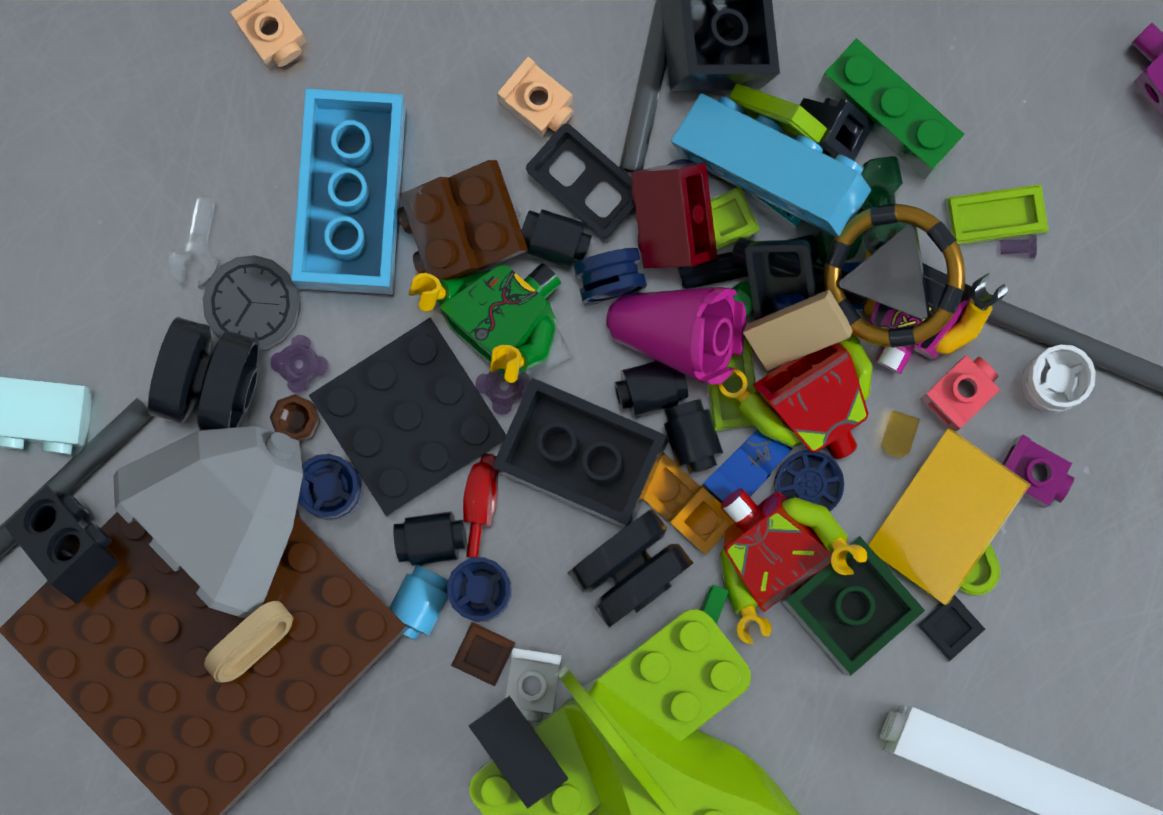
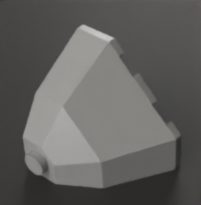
(218, 509)

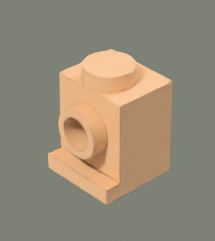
(276, 48)
(539, 118)

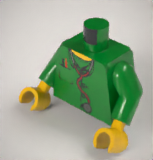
(497, 314)

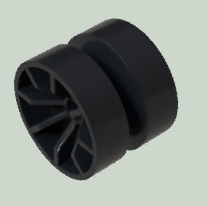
(189, 373)

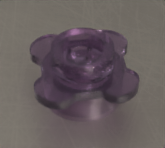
(285, 363)
(501, 400)

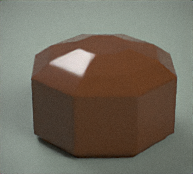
(295, 417)

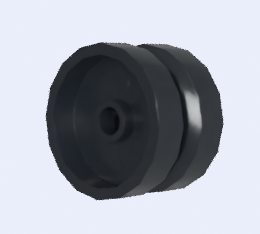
(630, 568)

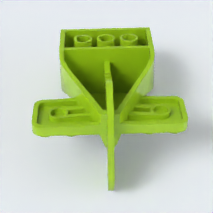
(636, 737)

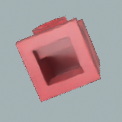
(947, 401)

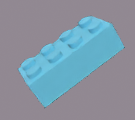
(349, 191)

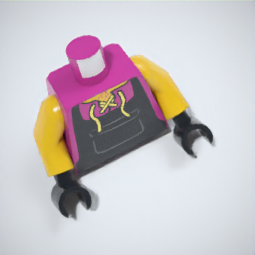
(959, 331)

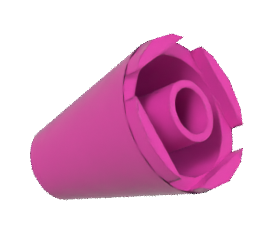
(682, 329)

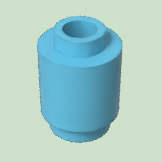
(420, 601)

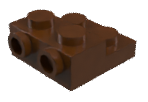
(462, 222)

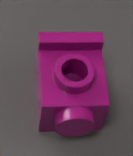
(1021, 459)

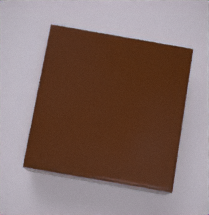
(483, 654)

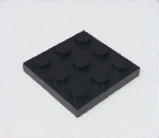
(408, 417)

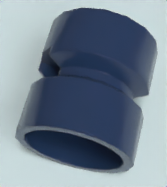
(330, 487)
(479, 589)

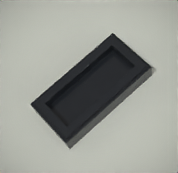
(518, 752)

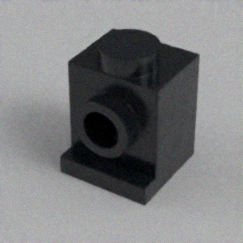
(845, 126)

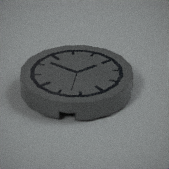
(252, 299)

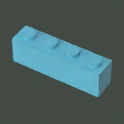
(771, 164)

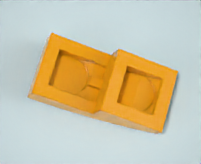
(686, 506)

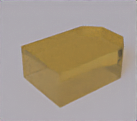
(899, 434)

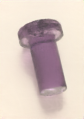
(1020, 246)

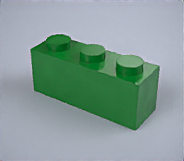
(900, 113)

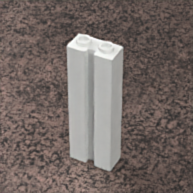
(999, 769)

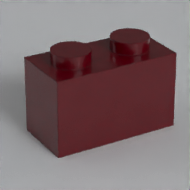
(674, 215)

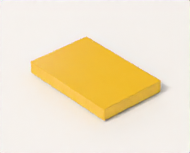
(948, 516)

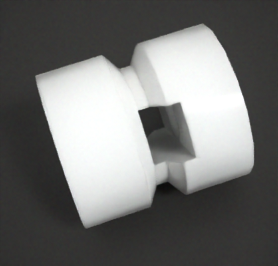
(1058, 379)

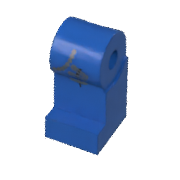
(747, 467)

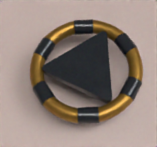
(896, 274)

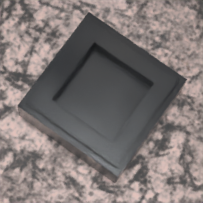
(950, 628)

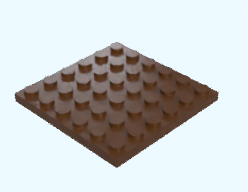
(139, 679)

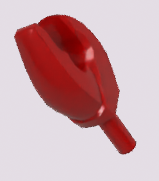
(479, 500)

